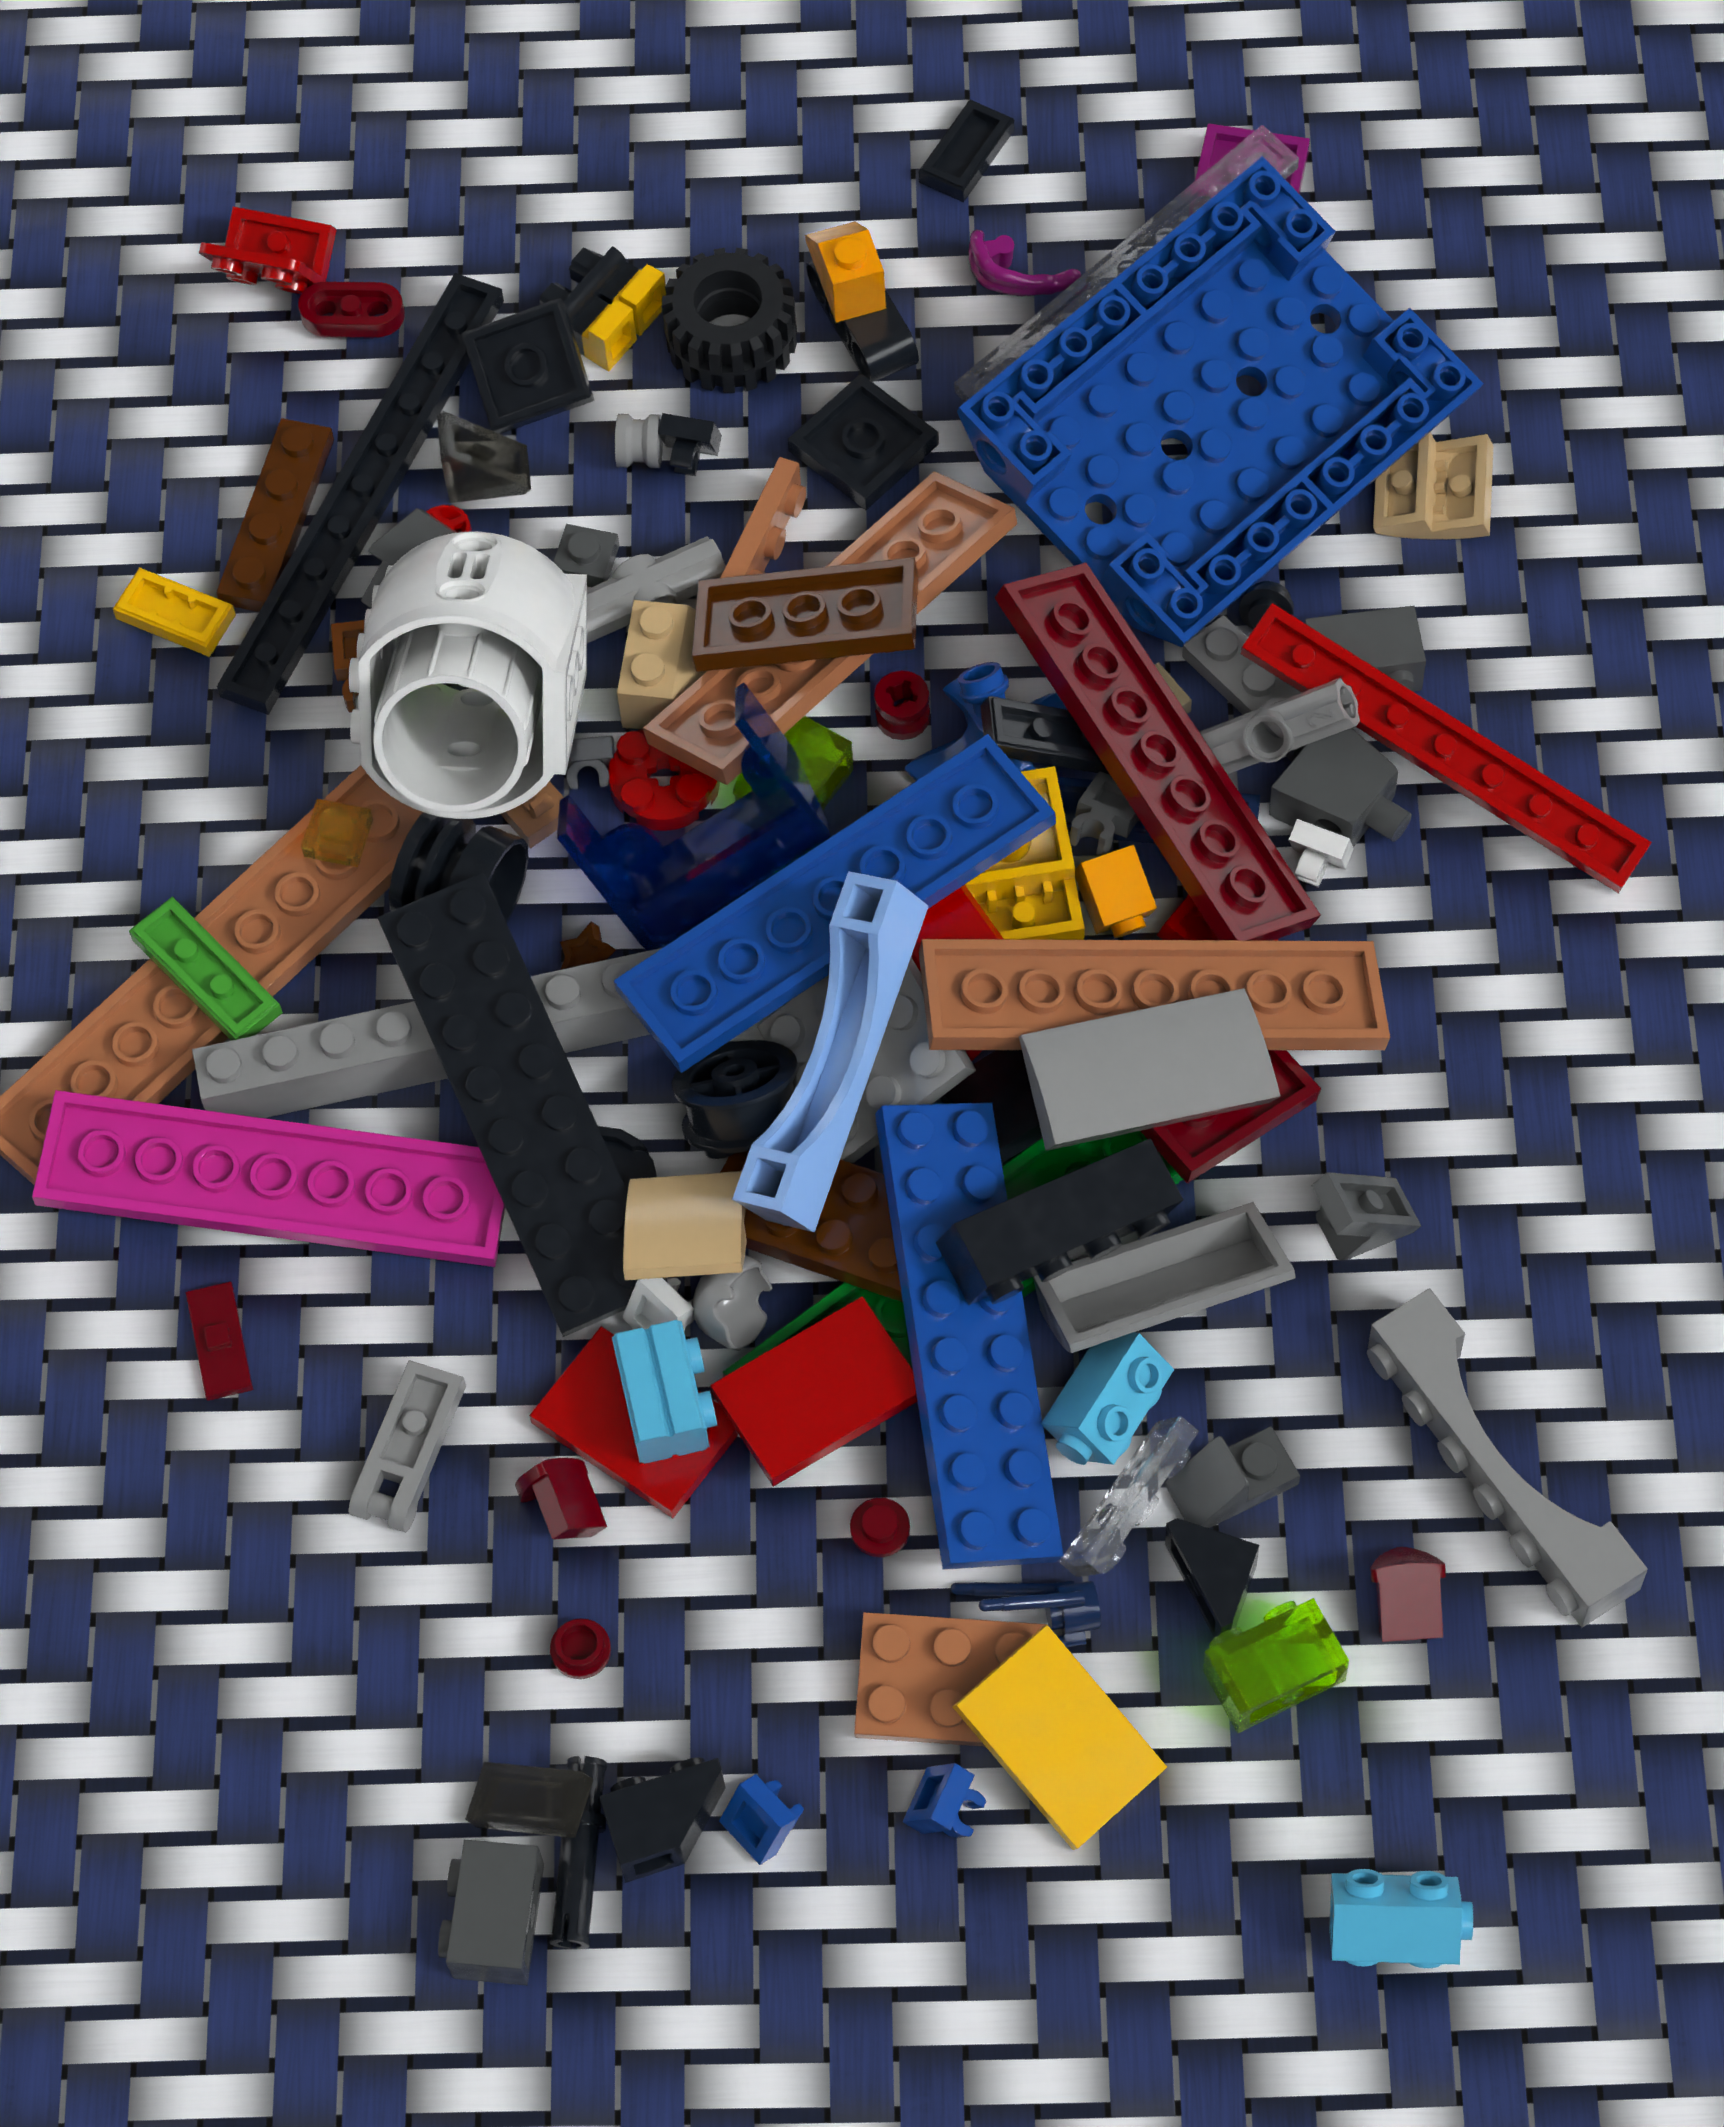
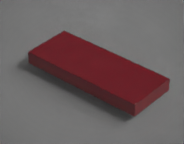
(219, 1341)

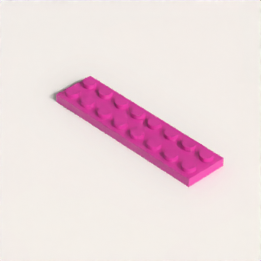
(269, 1178)

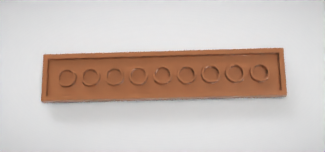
(266, 919)

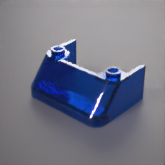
(679, 885)

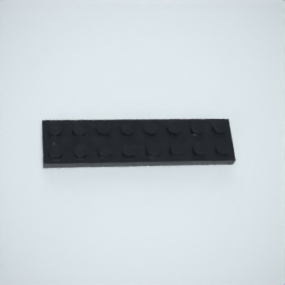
(517, 1096)

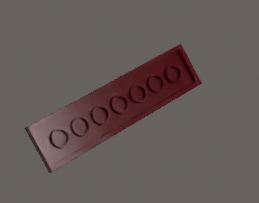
(1157, 756)

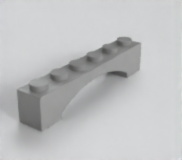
(1583, 1563)

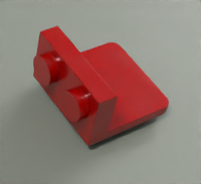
(273, 248)

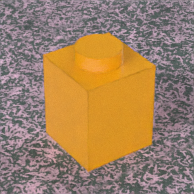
(1115, 892)

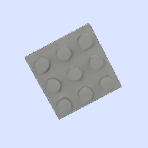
(903, 1068)

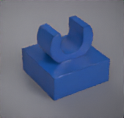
(940, 1799)
(759, 1818)

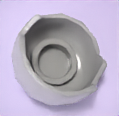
(729, 1306)

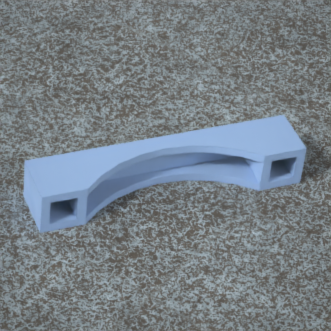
(800, 1151)

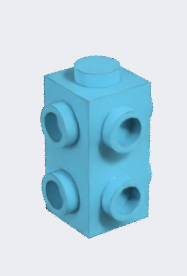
(1107, 1399)
(1398, 1918)

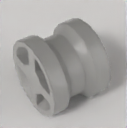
(638, 441)

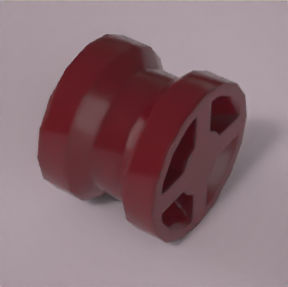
(905, 719)

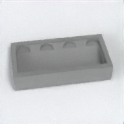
(1148, 1068)
(1163, 1278)

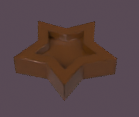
(586, 948)

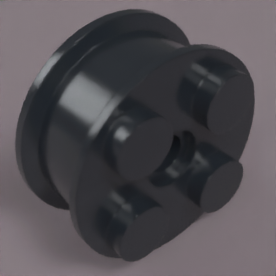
(734, 1095)

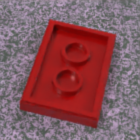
(817, 1391)
(592, 1419)

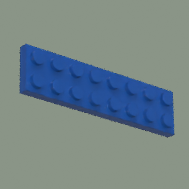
(778, 934)
(966, 1359)

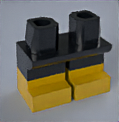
(609, 303)

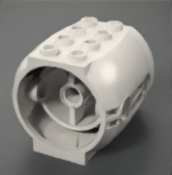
(481, 618)

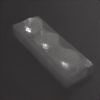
(1130, 1498)

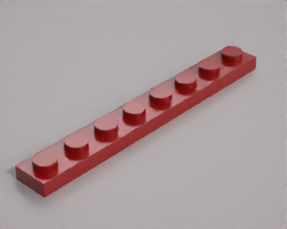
(1451, 750)

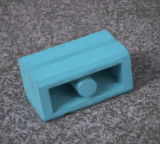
(662, 1391)

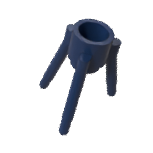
(1067, 1604)

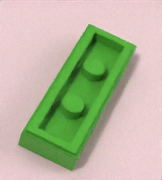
(205, 971)

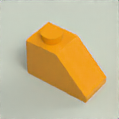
(848, 270)

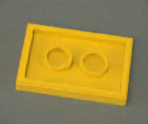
(1059, 1737)

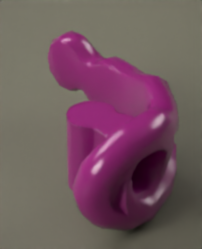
(990, 266)

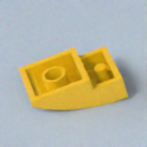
(1035, 887)

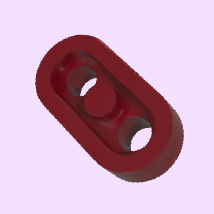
(352, 309)

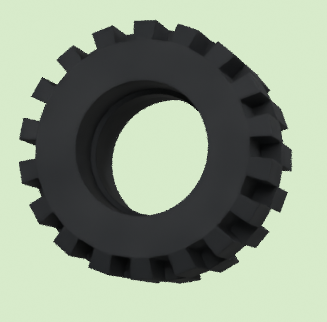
(723, 287)

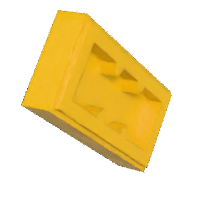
(174, 612)

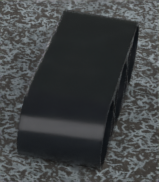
(876, 341)

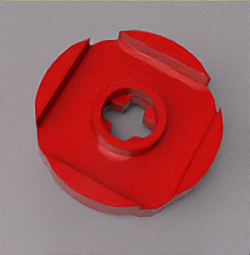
(642, 797)

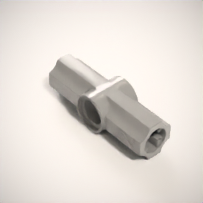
(643, 578)
(1300, 717)

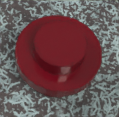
(880, 1527)
(580, 1648)

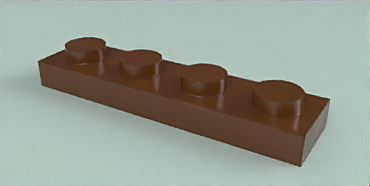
(275, 513)

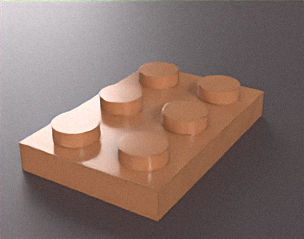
(921, 1668)

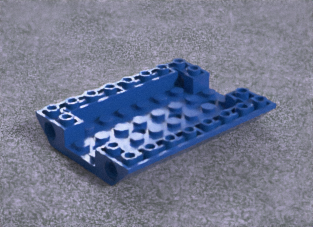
(1162, 361)

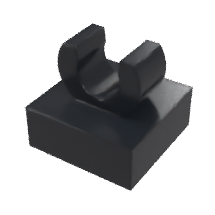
(688, 439)
(588, 753)

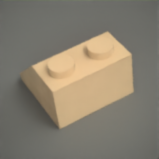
(655, 660)

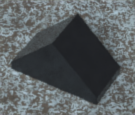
(1214, 1569)

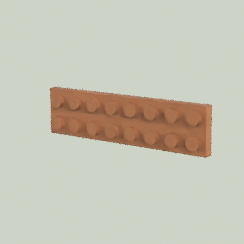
(936, 523)
(1301, 991)

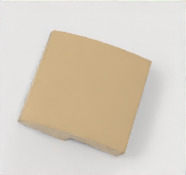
(1437, 491)
(683, 1226)

